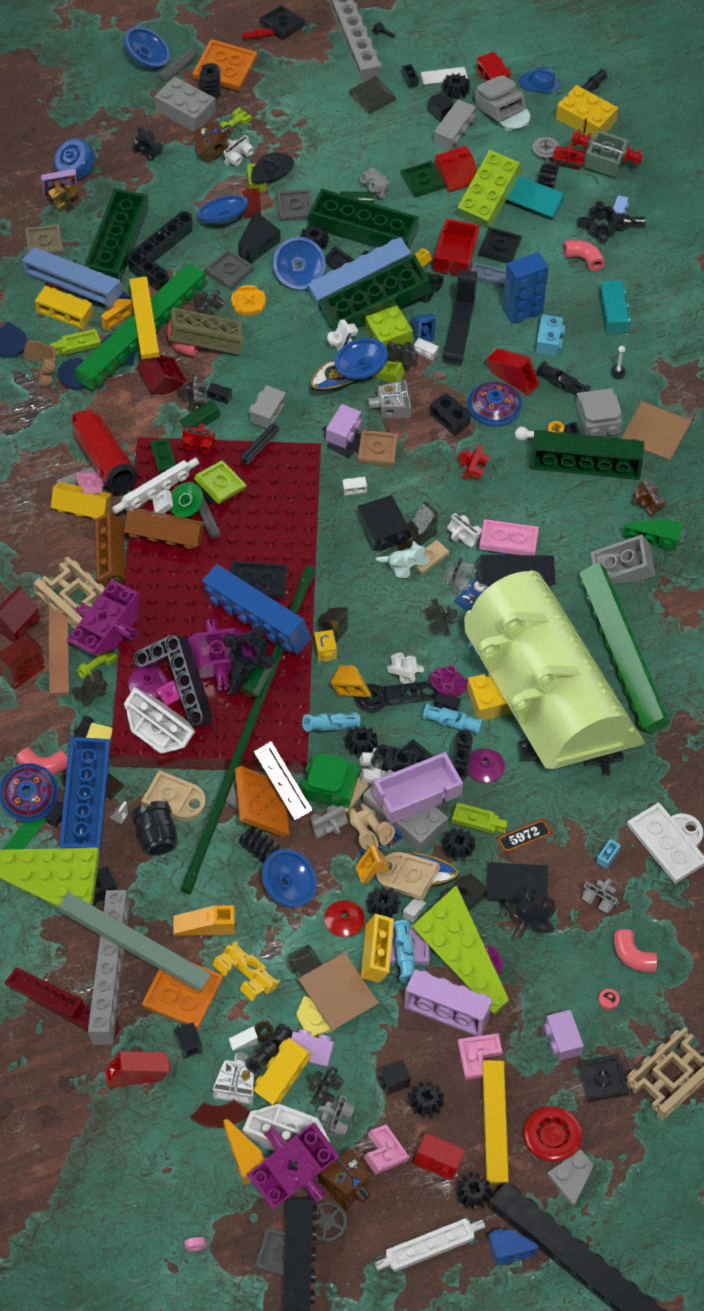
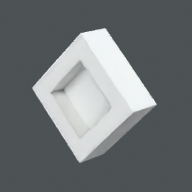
(162, 501)

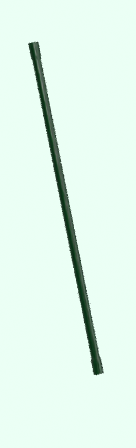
(191, 877)

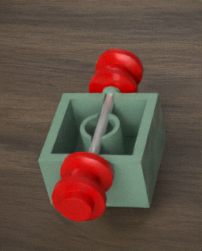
(606, 151)

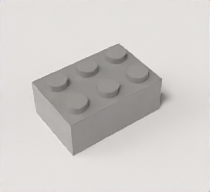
(184, 104)

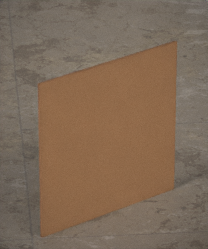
(658, 429)
(338, 991)

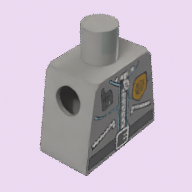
(392, 400)

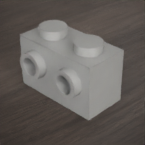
(267, 407)

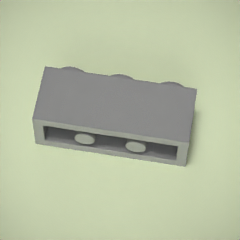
(455, 125)

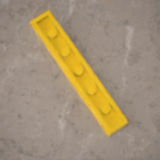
(144, 318)
(495, 1122)

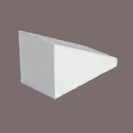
(120, 813)
(413, 909)
(244, 1039)

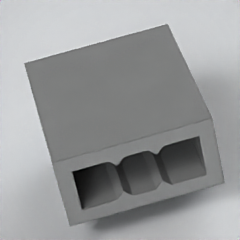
(499, 98)
(599, 412)

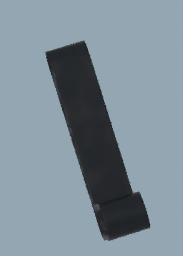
(142, 258)
(461, 317)
(181, 673)
(409, 758)

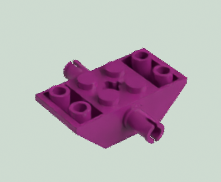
(107, 620)
(213, 653)
(277, 1177)

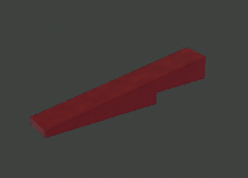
(52, 998)

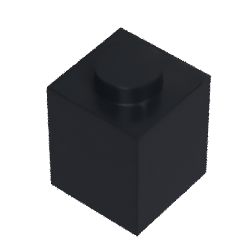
(439, 106)
(188, 1040)
(394, 1077)

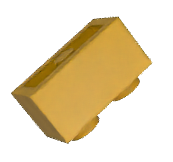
(423, 257)

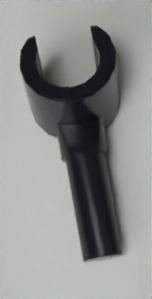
(379, 27)

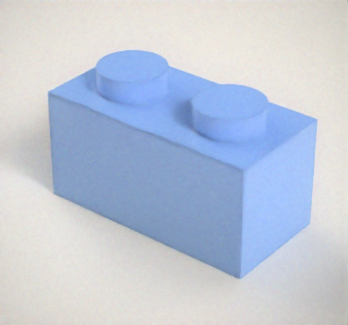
(621, 205)

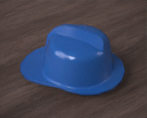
(540, 80)

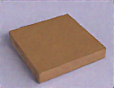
(377, 448)

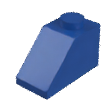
(424, 327)
(510, 1247)

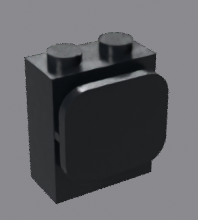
(383, 523)

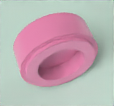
(195, 1244)

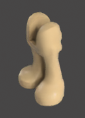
(366, 817)

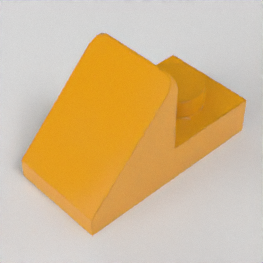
(116, 313)
(370, 863)

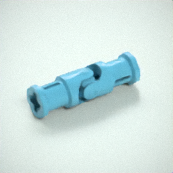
(448, 717)
(330, 721)
(404, 950)

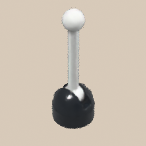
(619, 367)

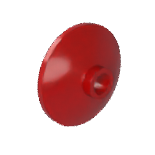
(344, 926)

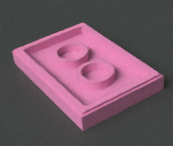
(508, 537)

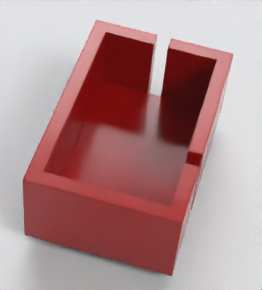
(456, 246)

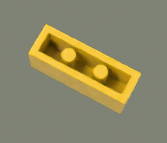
(64, 307)
(72, 499)
(377, 948)
(282, 1071)

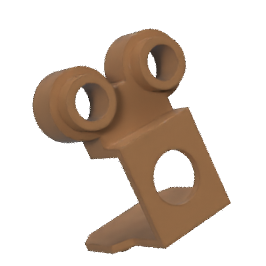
(37, 350)

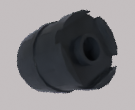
(155, 828)

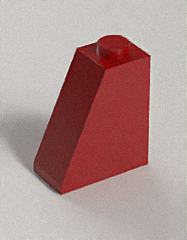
(514, 370)
(136, 1068)

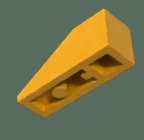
(245, 1153)

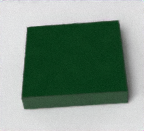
(422, 179)

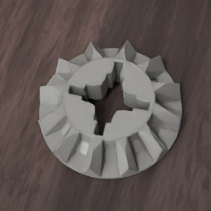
(539, 144)

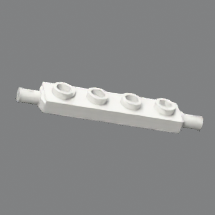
(156, 485)
(429, 1245)

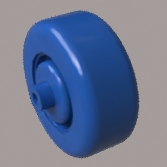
(75, 155)

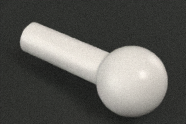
(523, 433)

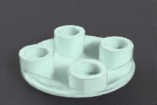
(516, 120)

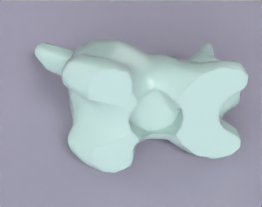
(403, 560)

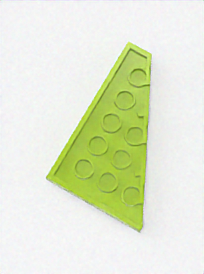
(51, 872)

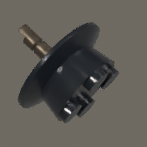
(532, 911)

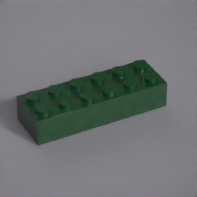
(362, 219)
(117, 233)
(387, 288)
(587, 455)

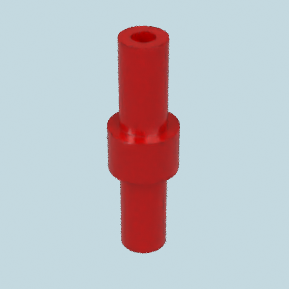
(257, 34)

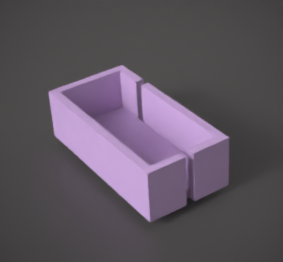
(417, 788)

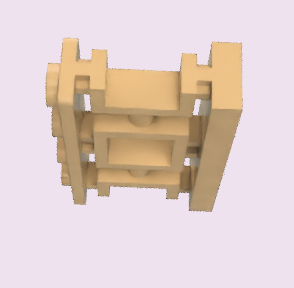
(62, 603)
(661, 1059)

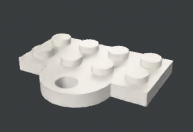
(669, 840)

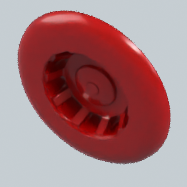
(552, 1137)

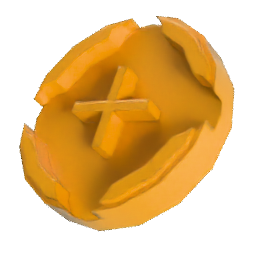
(248, 300)

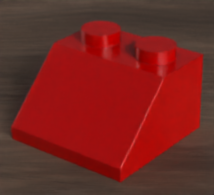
(456, 168)

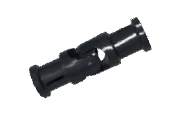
(564, 379)
(268, 1049)

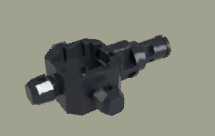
(616, 221)
(243, 665)

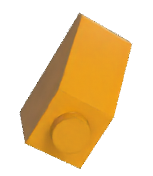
(349, 682)

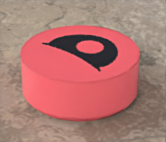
(608, 999)

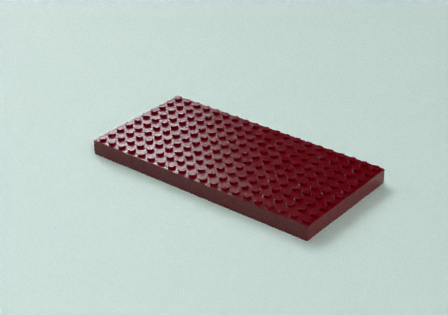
(264, 524)

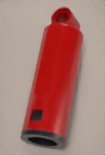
(104, 451)

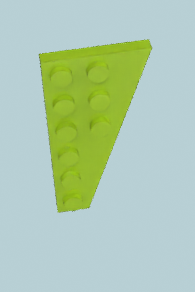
(457, 942)

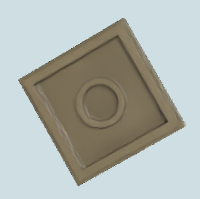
(45, 238)

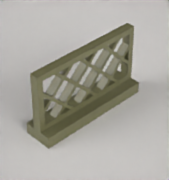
(199, 335)

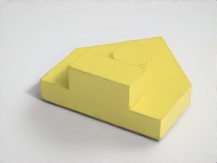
(311, 1018)

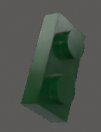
(162, 455)

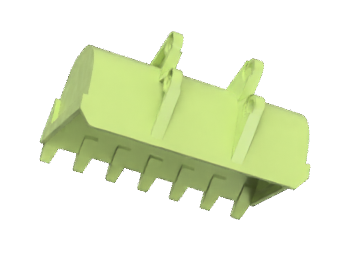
(547, 673)

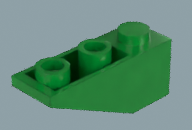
(658, 532)

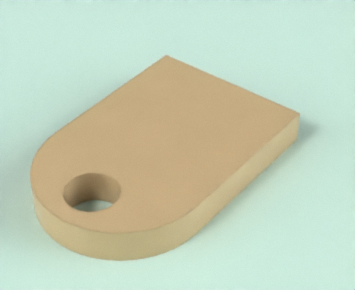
(178, 795)
(409, 874)

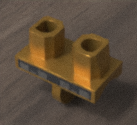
(62, 196)

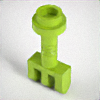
(238, 116)
(106, 657)

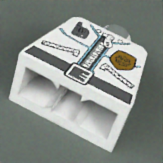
(235, 1081)

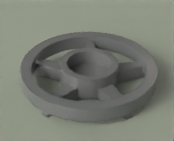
(327, 1221)

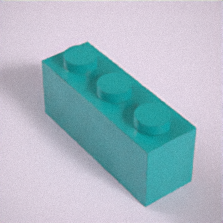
(614, 307)

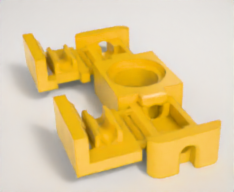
(258, 978)

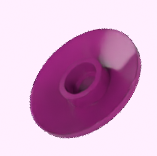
(156, 677)
(486, 772)

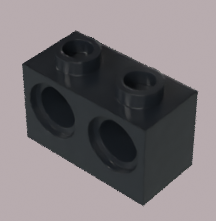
(450, 414)

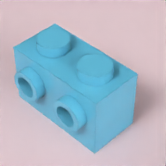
(549, 335)

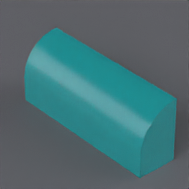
(536, 197)

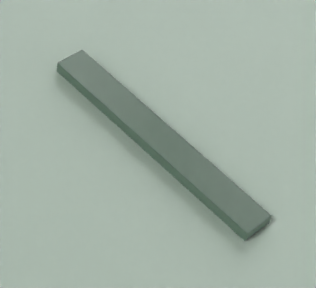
(134, 942)

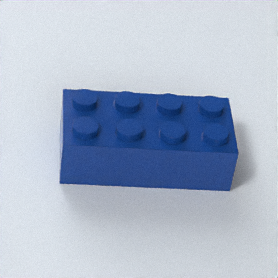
(525, 287)

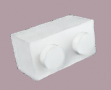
(426, 349)
(354, 486)

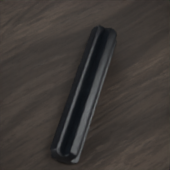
(259, 444)

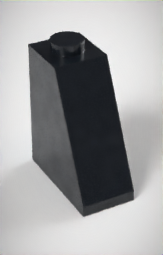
(258, 238)

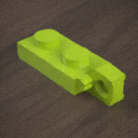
(77, 342)
(478, 819)

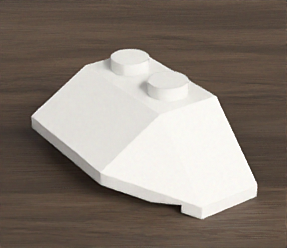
(157, 722)
(285, 1119)

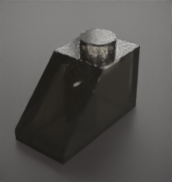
(423, 524)
(336, 620)

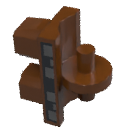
(647, 498)

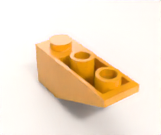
(206, 921)

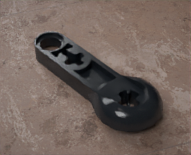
(394, 695)

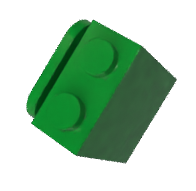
(330, 780)

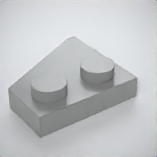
(571, 1176)

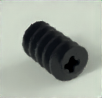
(210, 80)
(258, 845)

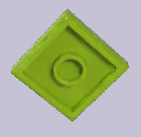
(220, 482)

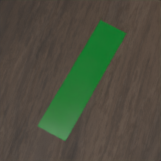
(24, 835)

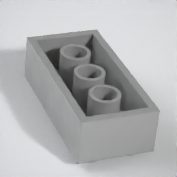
(417, 830)

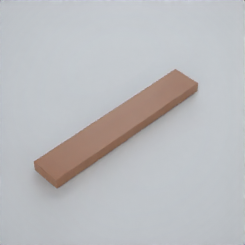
(58, 653)

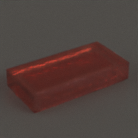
(254, 202)

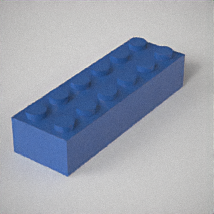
(256, 609)
(85, 793)

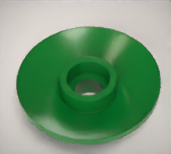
(180, 497)

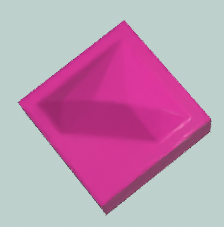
(169, 693)

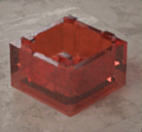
(21, 661)

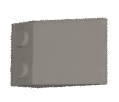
(627, 560)

